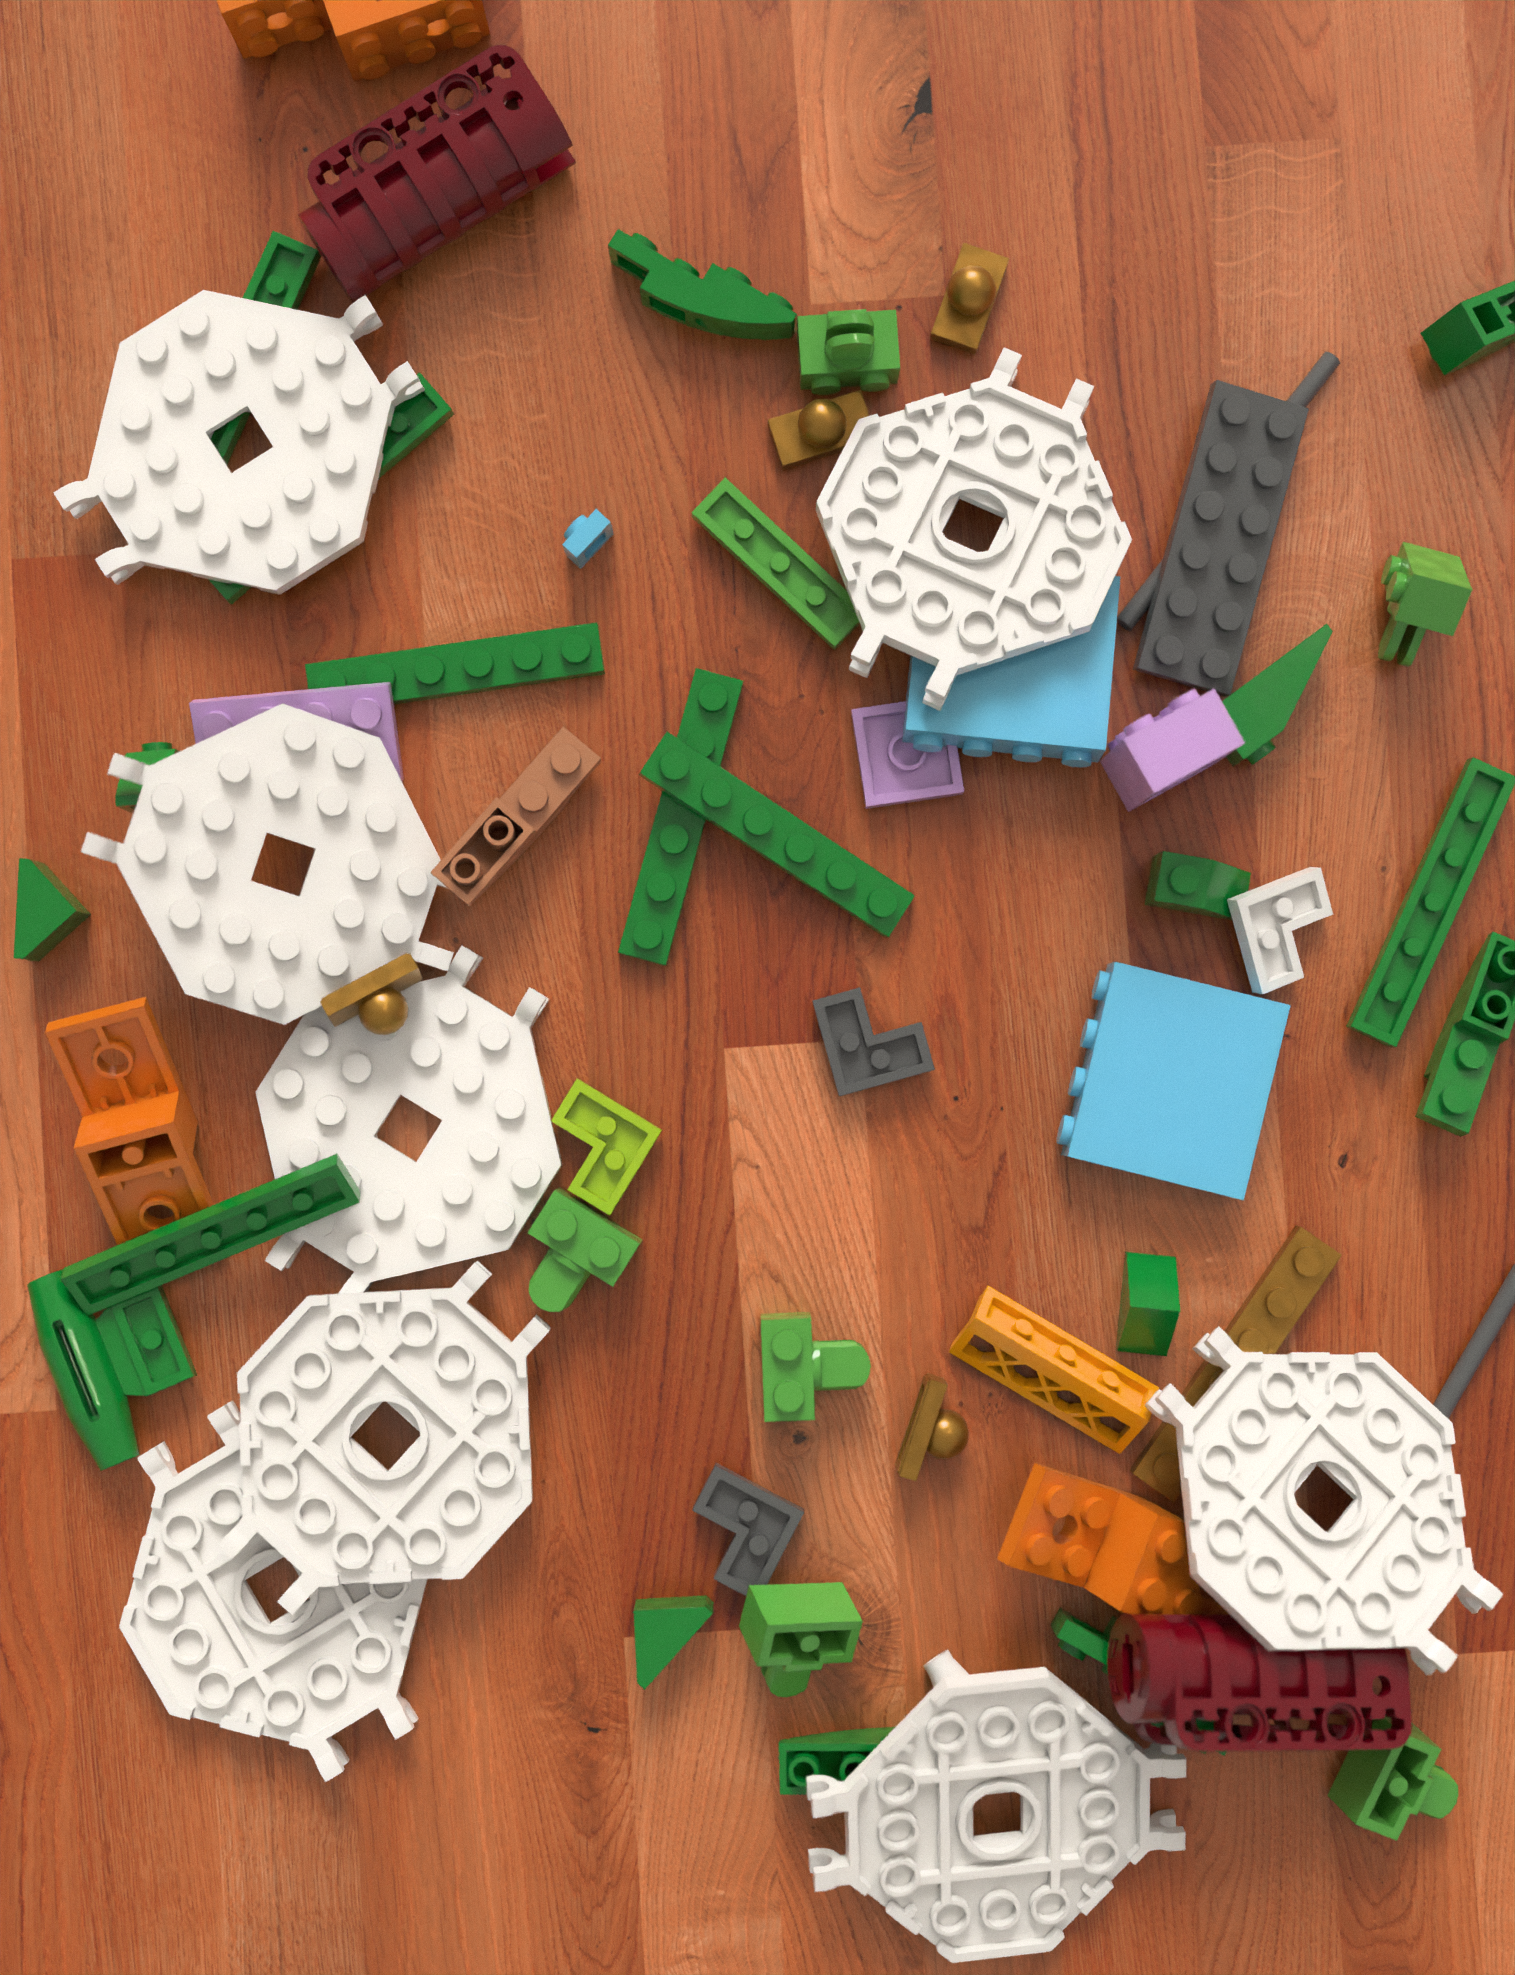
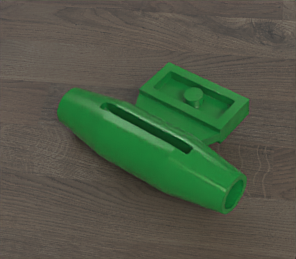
(104, 1359)

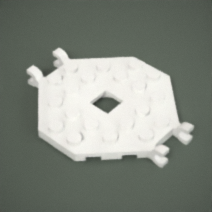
(282, 509)
(937, 597)
(202, 836)
(481, 1164)
(327, 1496)
(1387, 1557)
(218, 1651)
(1003, 1891)

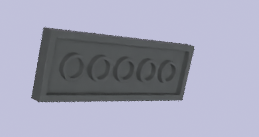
(1220, 538)

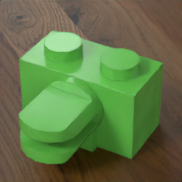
(848, 350)
(1423, 593)
(579, 1245)
(798, 1366)
(798, 1631)
(1388, 1784)

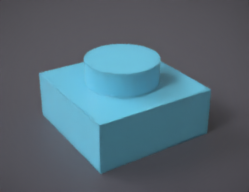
(586, 537)

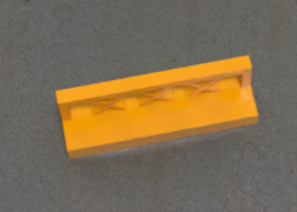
(1061, 1365)

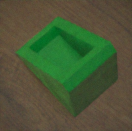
(43, 911)
(1148, 1304)
(663, 1629)

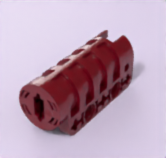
(435, 177)
(1214, 1668)

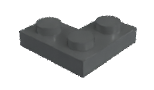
(865, 1059)
(760, 1524)

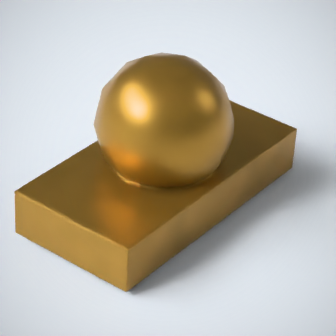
(969, 298)
(816, 429)
(375, 997)
(930, 1429)

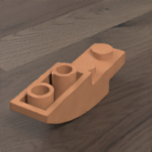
(517, 817)

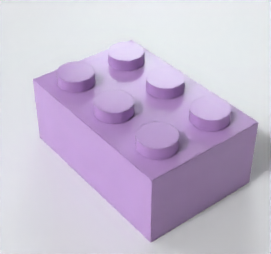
(1170, 747)

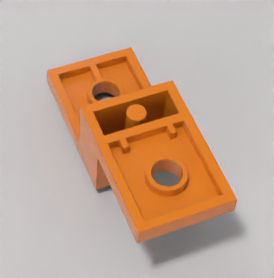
(369, 32)
(134, 1118)
(1109, 1545)

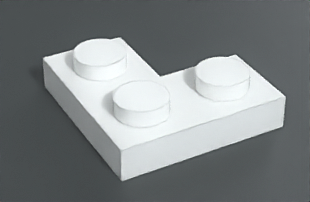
(1266, 923)

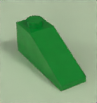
(1473, 329)
(1267, 701)

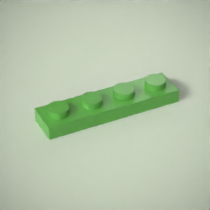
(777, 562)

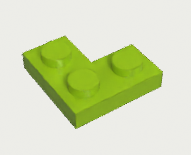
(618, 1143)

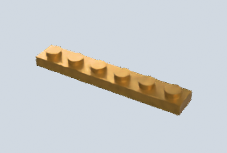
(1257, 1327)

